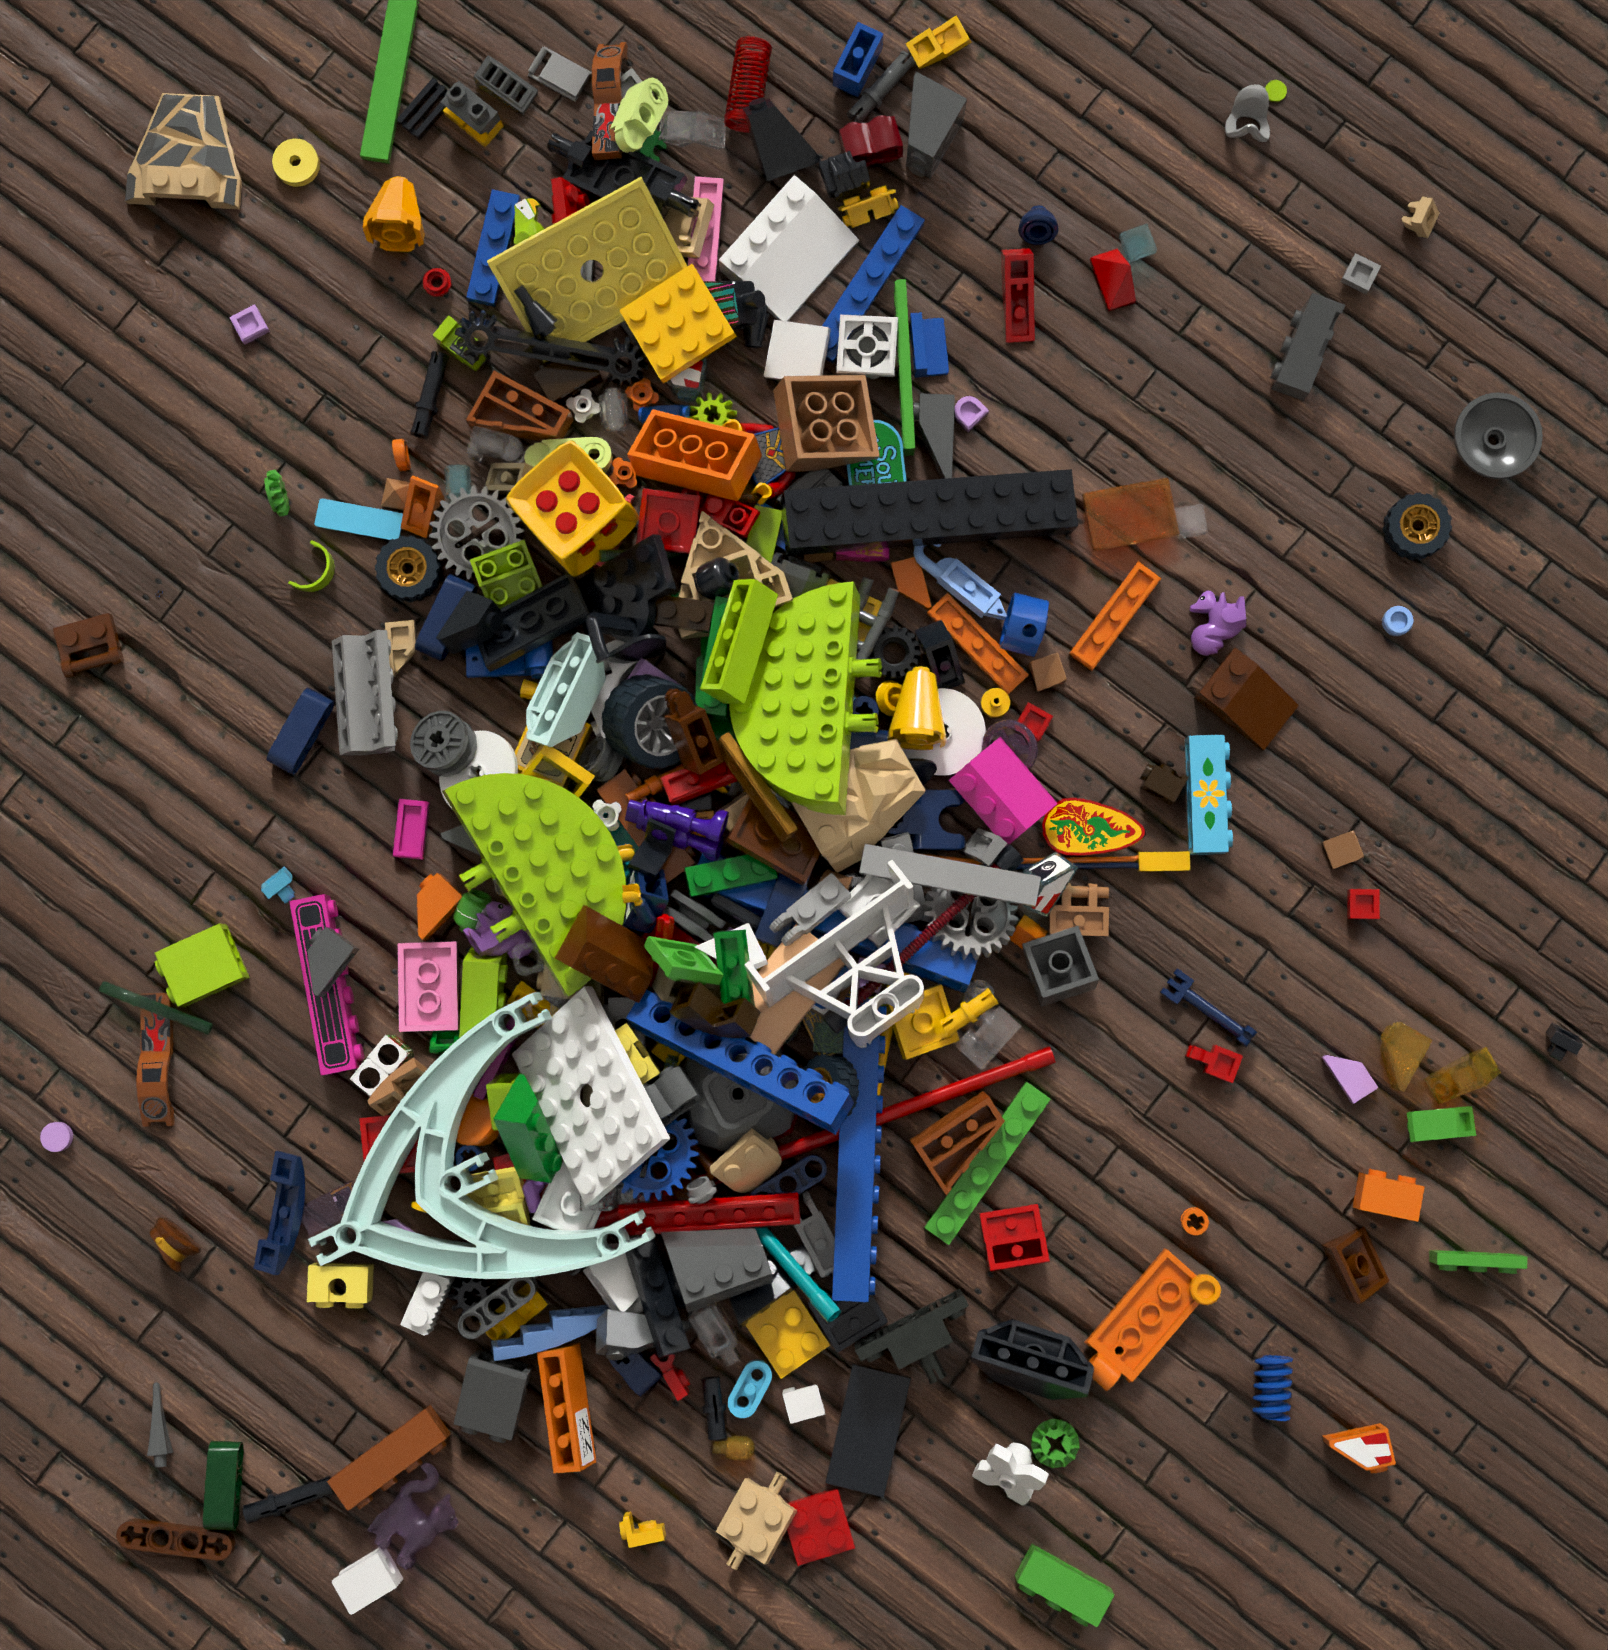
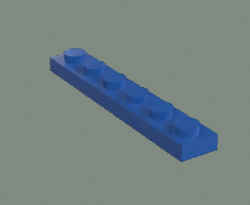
(874, 273)

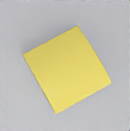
(503, 1195)

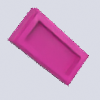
(411, 829)

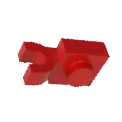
(1219, 1062)
(675, 1379)

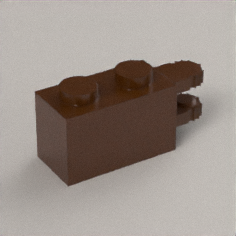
(691, 733)

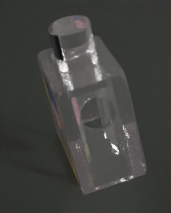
(712, 1321)

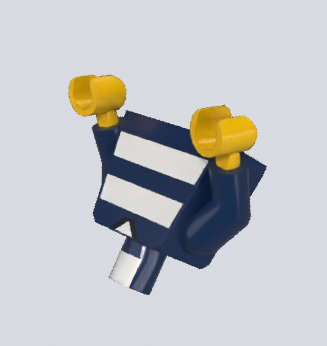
(643, 896)

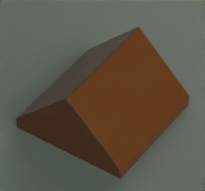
(1356, 1265)

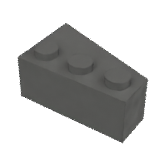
(1306, 346)

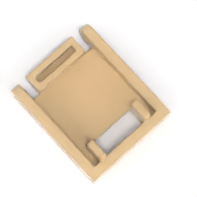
(681, 228)

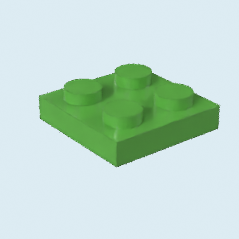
(683, 961)

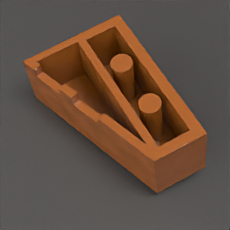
(518, 411)
(957, 1138)

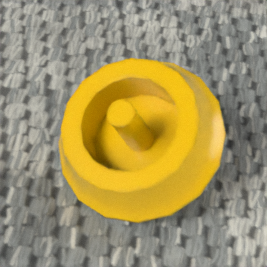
(887, 696)

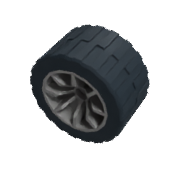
(636, 721)

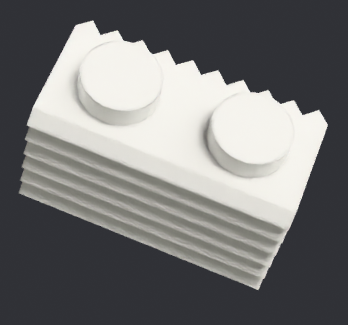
(427, 1302)

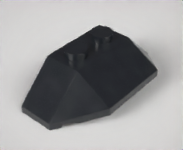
(1033, 1360)

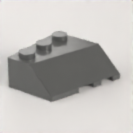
(716, 1264)

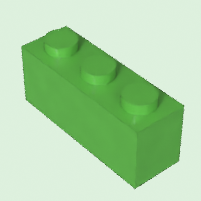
(1063, 1586)

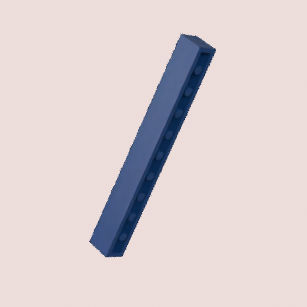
(927, 963)
(856, 1175)

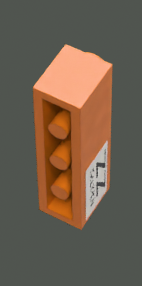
(566, 1408)

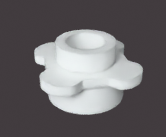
(583, 414)
(612, 810)

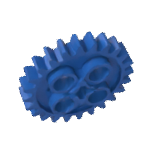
(676, 1160)

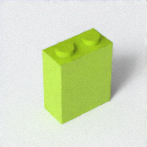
(201, 965)

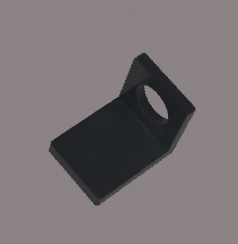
(653, 851)

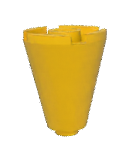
(918, 712)

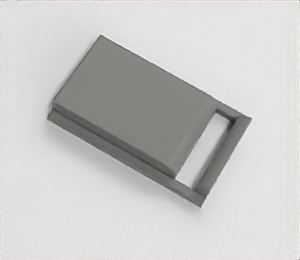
(560, 74)

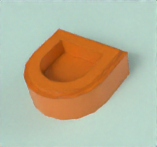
(401, 454)

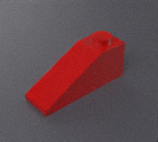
(1018, 294)

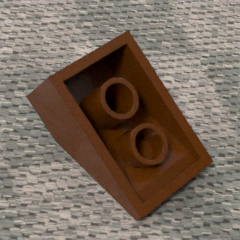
(1247, 699)

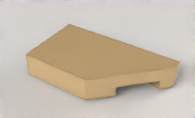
(403, 640)

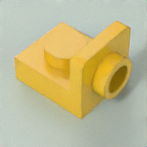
(647, 1532)

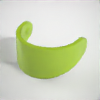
(324, 579)

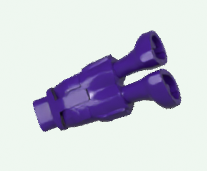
(685, 822)

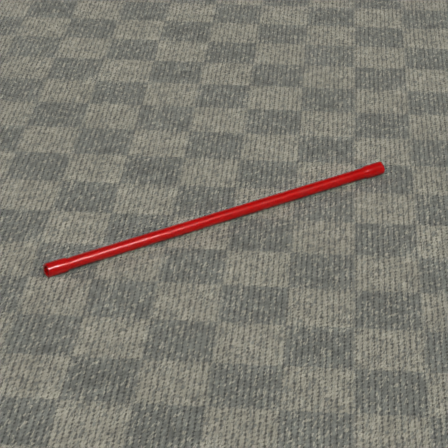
(1030, 1062)

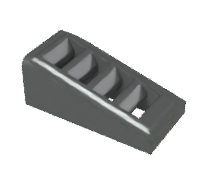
(485, 71)

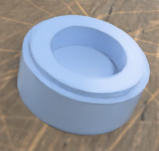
(1397, 621)

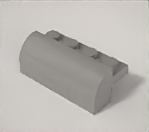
(364, 694)

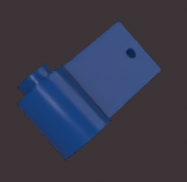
(529, 664)

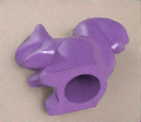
(1224, 622)
(484, 940)

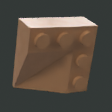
(825, 421)

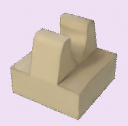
(1424, 217)

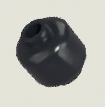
(716, 578)

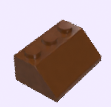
(608, 954)

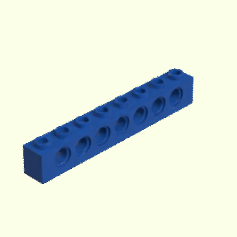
(827, 1113)

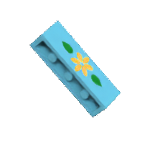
(1208, 795)

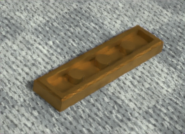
(756, 788)

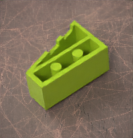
(481, 988)

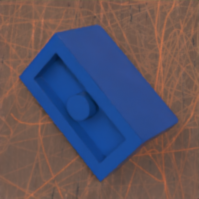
(928, 346)

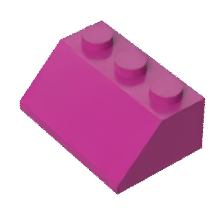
(1003, 791)

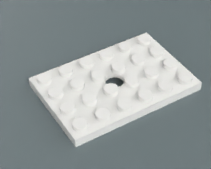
(620, 1125)

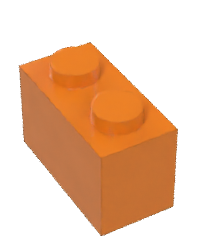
(1387, 1196)

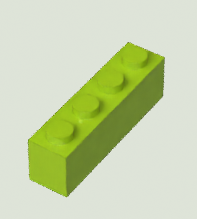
(739, 641)

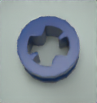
(459, 1158)

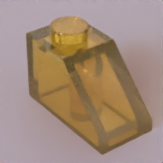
(1402, 1053)

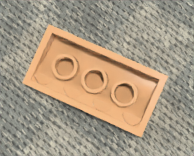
(782, 1018)

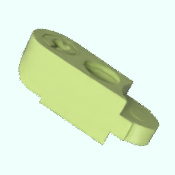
(639, 114)
(540, 450)

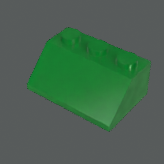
(527, 1134)

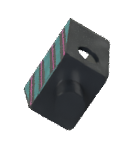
(737, 302)

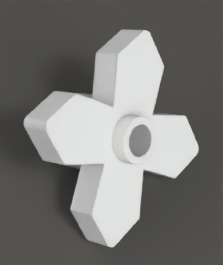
(1011, 1471)

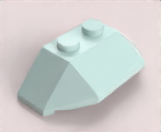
(565, 693)

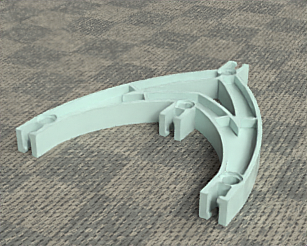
(434, 1114)

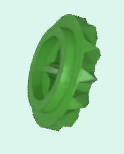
(276, 493)
(1040, 1445)

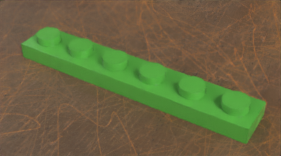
(987, 1164)

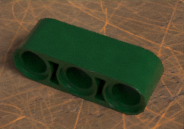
(223, 1485)

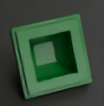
(442, 1040)

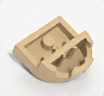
(747, 1162)

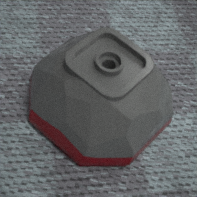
(722, 1119)

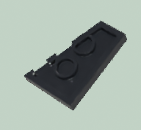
(759, 1299)

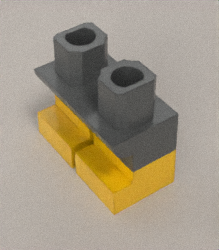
(471, 113)

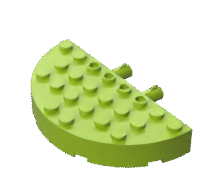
(803, 697)
(544, 855)

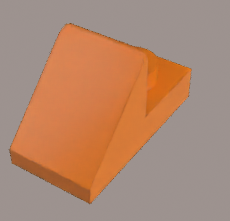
(420, 504)

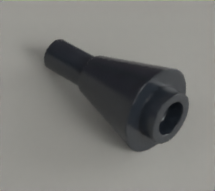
(539, 318)

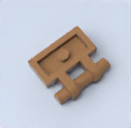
(1089, 918)

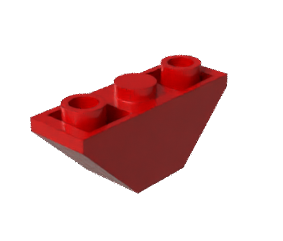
(728, 513)

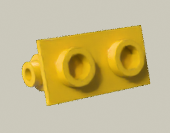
(857, 208)

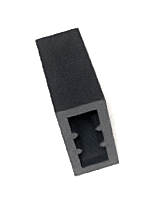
(776, 141)

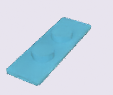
(358, 519)

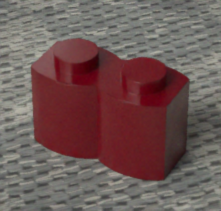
(872, 141)

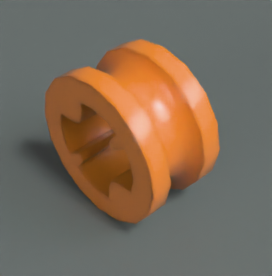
(1190, 1229)

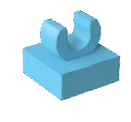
(279, 884)

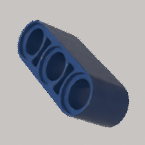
(444, 605)
(300, 731)
(798, 1172)

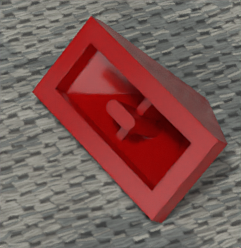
(1114, 279)

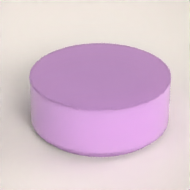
(56, 1136)

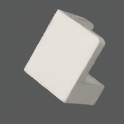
(803, 1403)

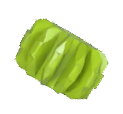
(713, 406)

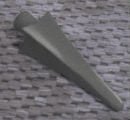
(159, 1439)

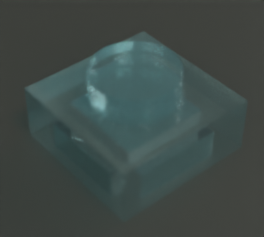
(1138, 243)

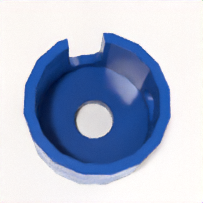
(1020, 612)

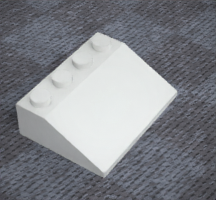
(789, 249)

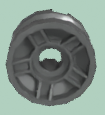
(600, 760)

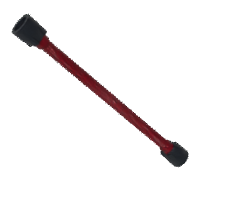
(1007, 859)

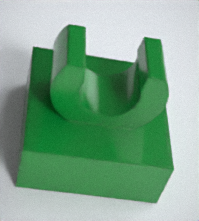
(649, 143)

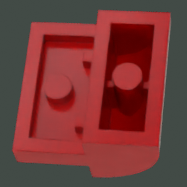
(1013, 1238)

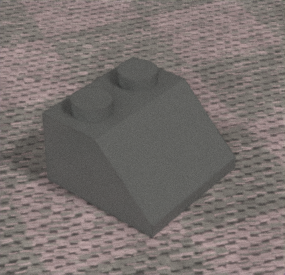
(1059, 966)

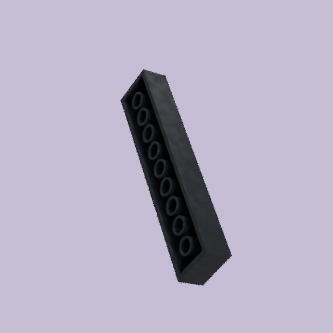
(928, 512)

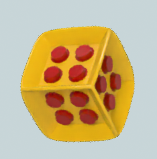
(572, 507)

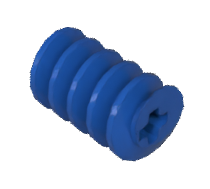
(1272, 1387)

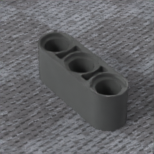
(485, 1313)

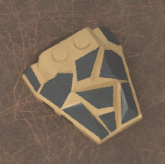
(186, 155)

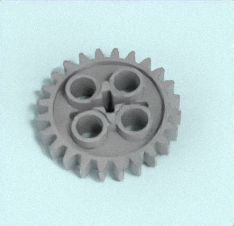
(462, 510)
(996, 918)

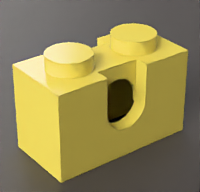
(644, 1067)
(356, 1277)

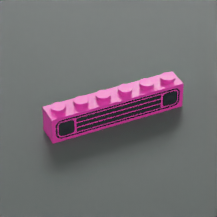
(330, 1015)

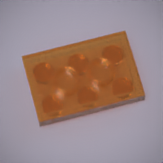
(1130, 514)

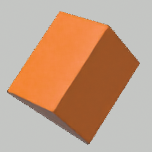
(1027, 931)

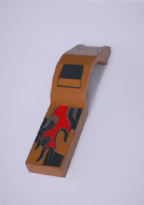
(607, 98)
(154, 1065)

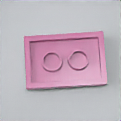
(428, 986)

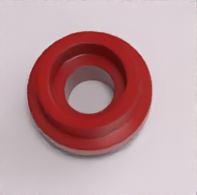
(437, 274)

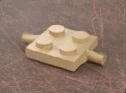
(756, 1521)

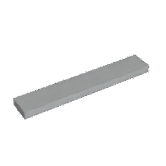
(952, 875)

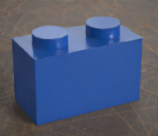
(858, 59)

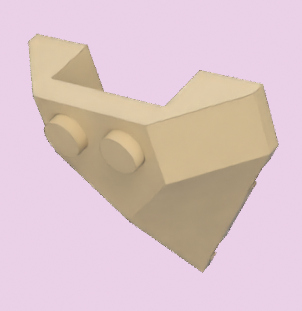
(717, 541)

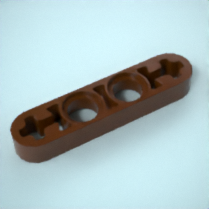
(176, 1535)

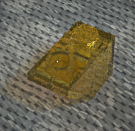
(1462, 1075)

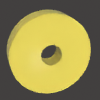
(302, 173)

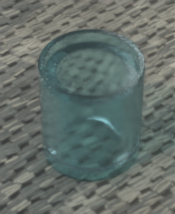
(457, 477)

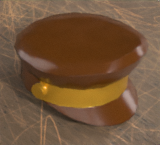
(173, 1243)

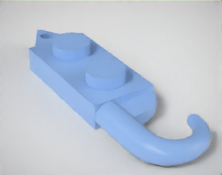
(963, 584)

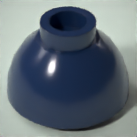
(1038, 226)

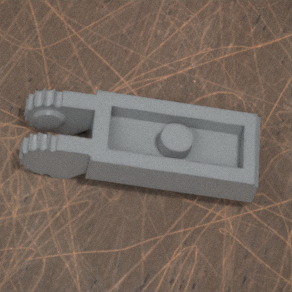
(812, 908)
(817, 1238)

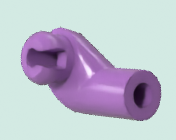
(532, 1193)

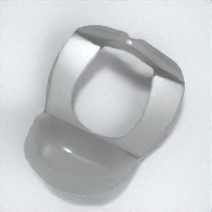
(1251, 103)

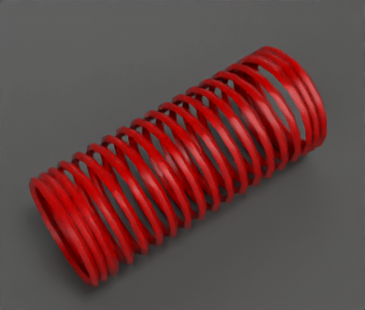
(738, 114)

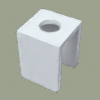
(367, 1580)

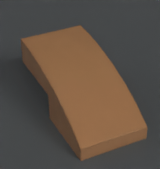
(395, 1086)

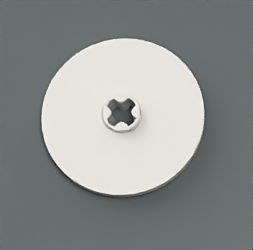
(965, 730)
(492, 756)

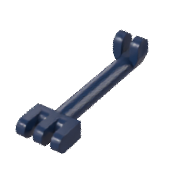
(1183, 991)

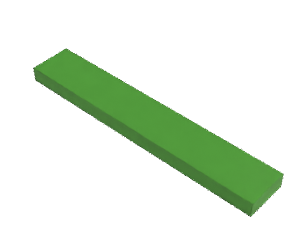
(389, 80)
(904, 368)

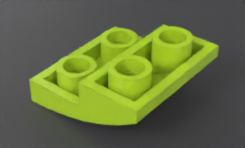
(506, 573)

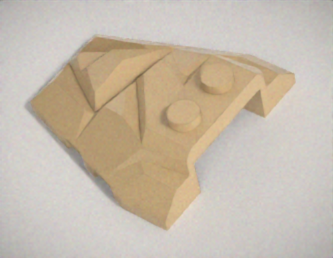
(878, 795)

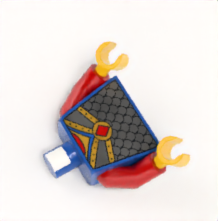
(770, 472)

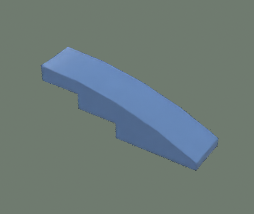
(562, 1328)

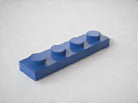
(494, 239)

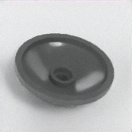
(1510, 424)

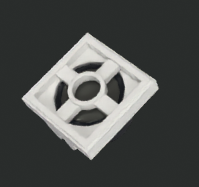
(867, 346)

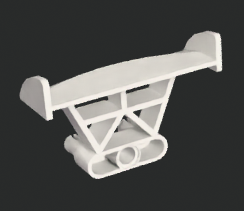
(903, 993)

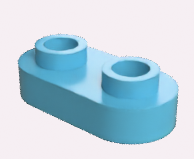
(750, 1388)

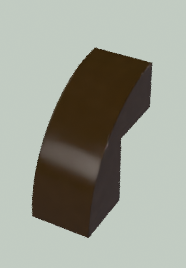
(707, 1013)

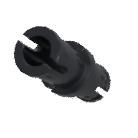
(711, 1388)

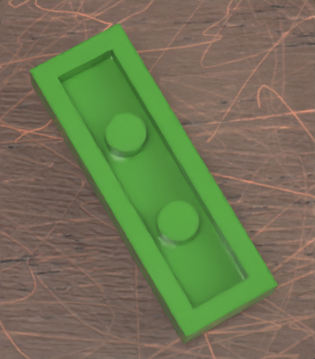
(1478, 1261)

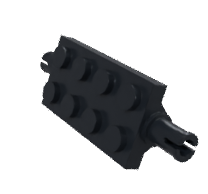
(607, 175)

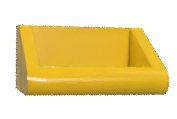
(562, 764)

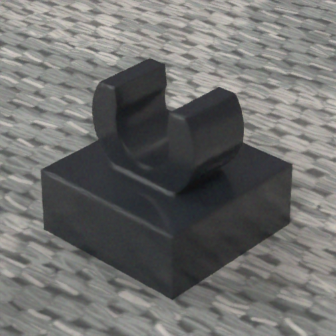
(1562, 1041)

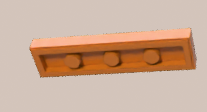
(1115, 616)
(978, 644)

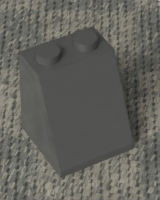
(933, 124)
(493, 1396)

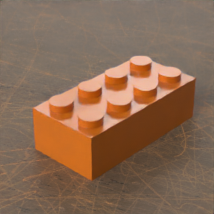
(695, 455)

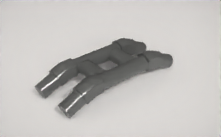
(876, 622)

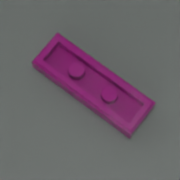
(496, 1066)

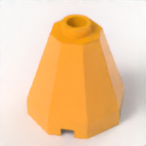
(395, 217)

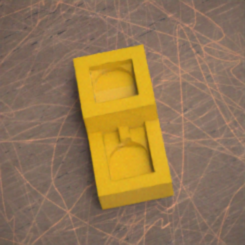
(938, 44)

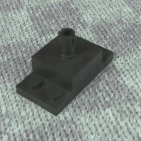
(916, 1336)

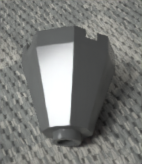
(801, 574)

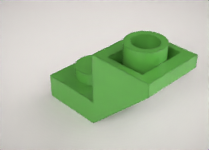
(1441, 1124)

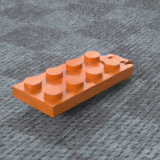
(1142, 1321)

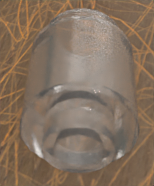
(613, 410)

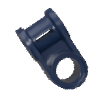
(638, 1372)

